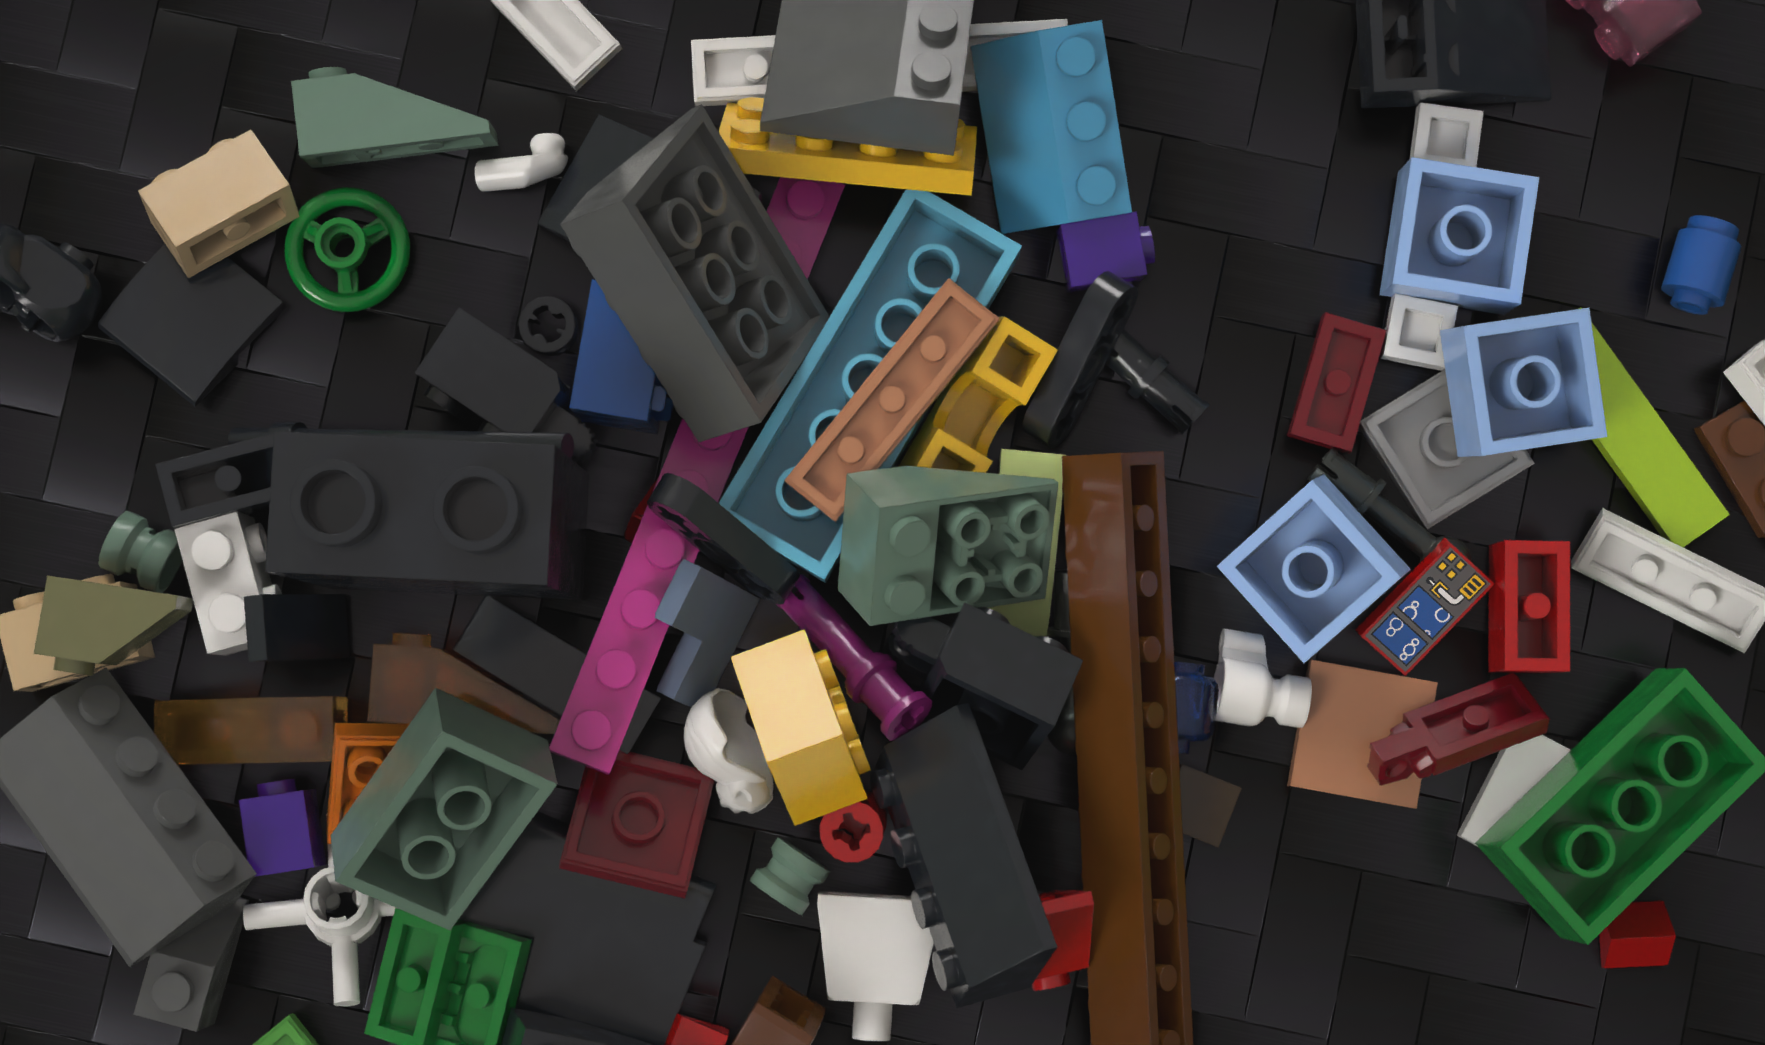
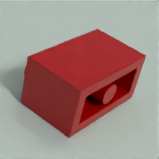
(1529, 607)

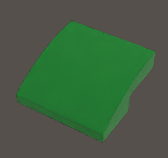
(446, 983)

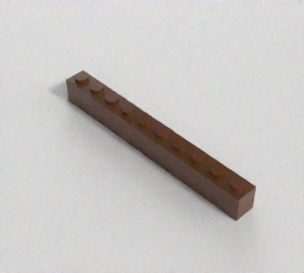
(1127, 747)

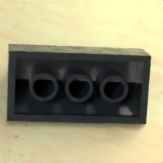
(962, 859)

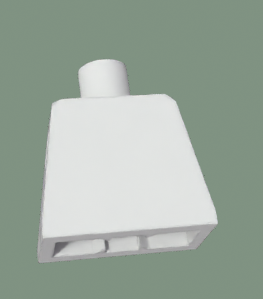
(872, 956)

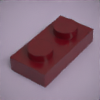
(1336, 383)

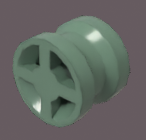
(790, 876)

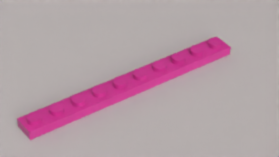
(628, 632)

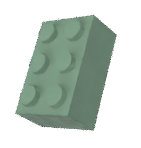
(442, 810)

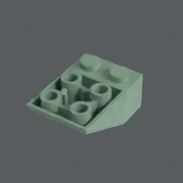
(941, 539)

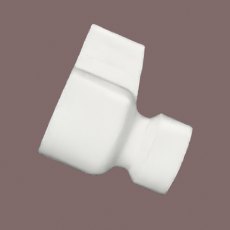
(1248, 689)

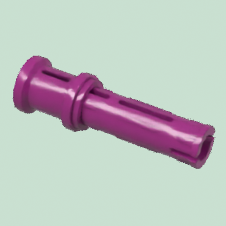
(868, 674)

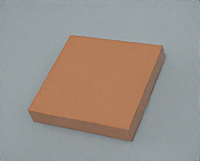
(1345, 716)

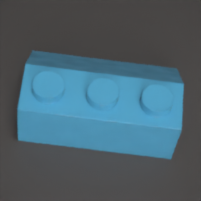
(1051, 127)

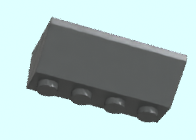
(120, 817)

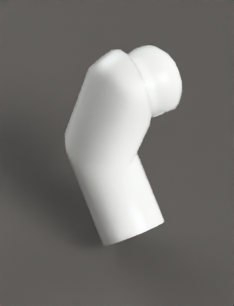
(522, 171)

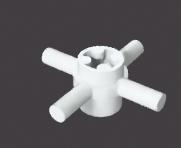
(339, 933)

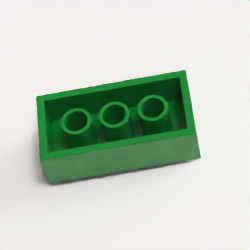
(1623, 804)

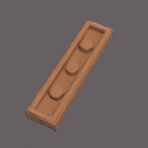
(893, 397)

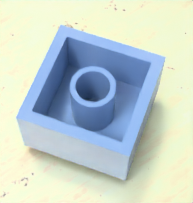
(1459, 235)
(1523, 383)
(1313, 567)

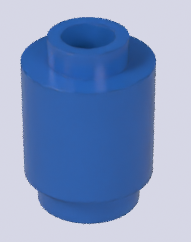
(1702, 264)

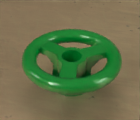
(331, 233)

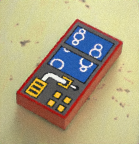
(1425, 606)

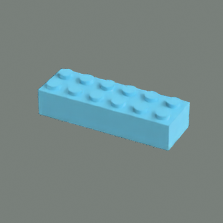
(901, 273)

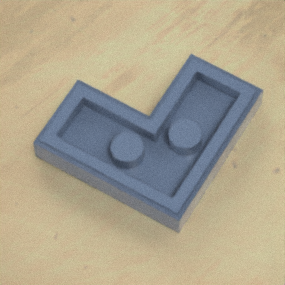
(713, 621)

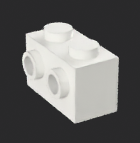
(222, 566)

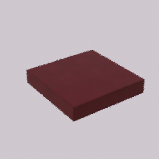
(638, 823)

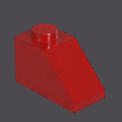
(1071, 924)

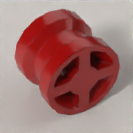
(854, 820)

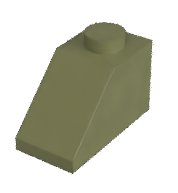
(101, 622)

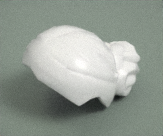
(728, 751)

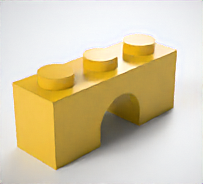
(979, 399)

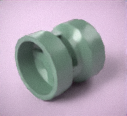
(138, 550)

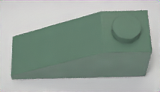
(362, 120)

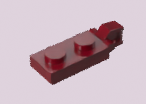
(1458, 730)

